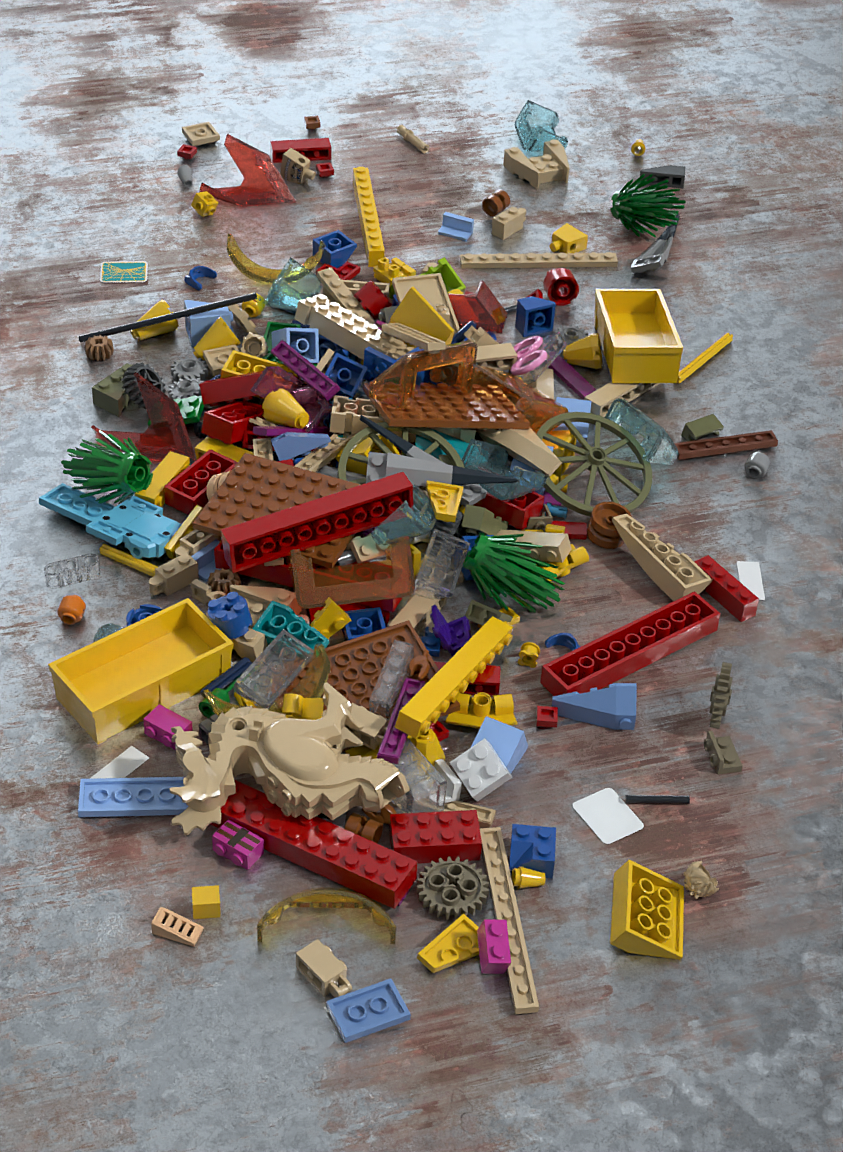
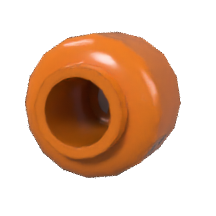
(71, 609)

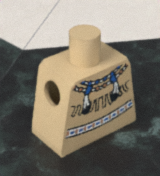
(296, 167)

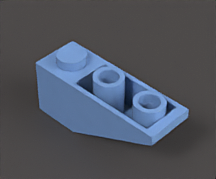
(293, 444)

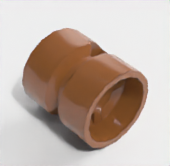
(496, 202)
(368, 829)

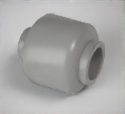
(757, 465)

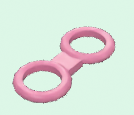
(528, 354)

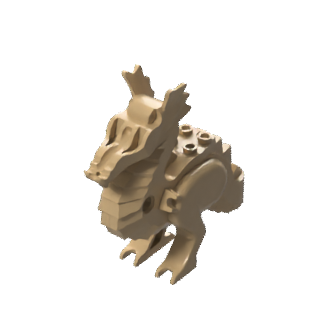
(290, 758)

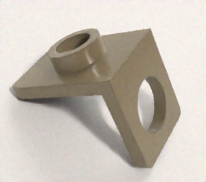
(538, 523)

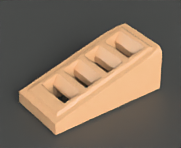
(164, 930)

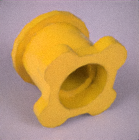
(529, 654)

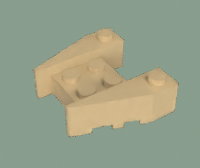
(540, 169)
(258, 599)

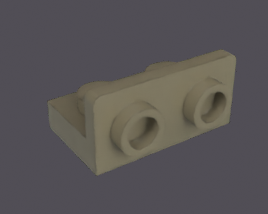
(722, 754)

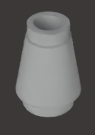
(185, 175)

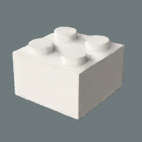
(481, 769)

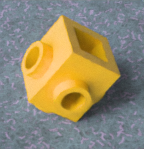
(204, 204)

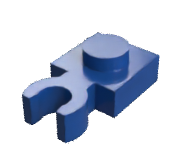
(431, 643)

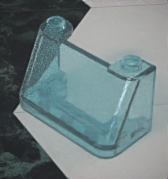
(536, 125)
(291, 286)
(656, 442)
(492, 459)
(406, 520)

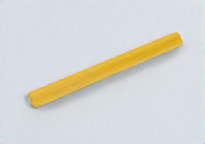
(704, 357)

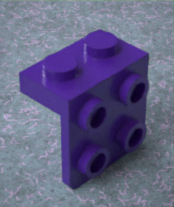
(452, 634)

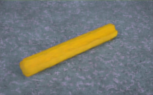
(128, 559)

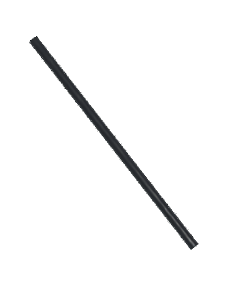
(192, 311)

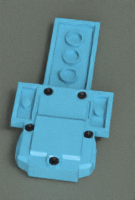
(131, 522)

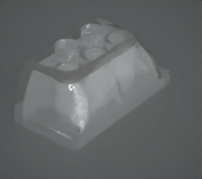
(440, 566)
(274, 670)
(424, 781)

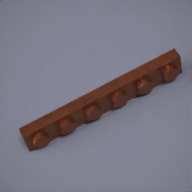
(726, 444)

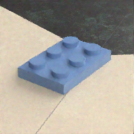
(368, 1010)

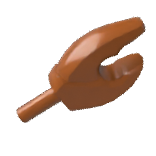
(421, 664)
(382, 816)

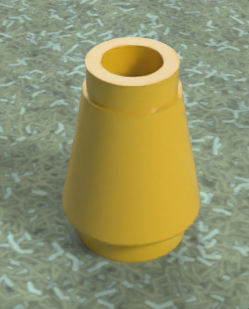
(638, 148)
(526, 878)

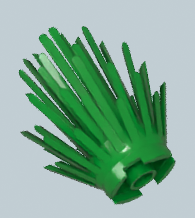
(645, 207)
(109, 469)
(502, 569)

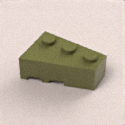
(109, 392)
(480, 520)

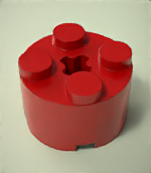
(561, 286)
(372, 299)

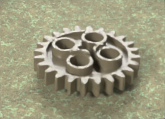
(720, 695)
(452, 888)

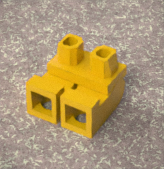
(385, 272)

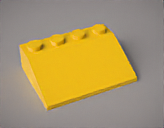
(420, 315)
(647, 913)

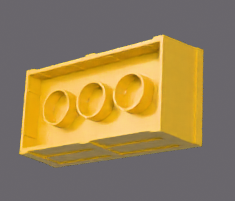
(637, 335)
(139, 667)

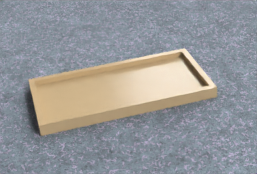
(430, 287)

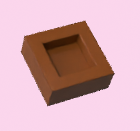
(312, 122)

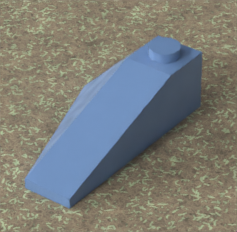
(605, 707)

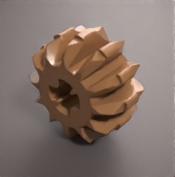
(99, 348)
(222, 579)

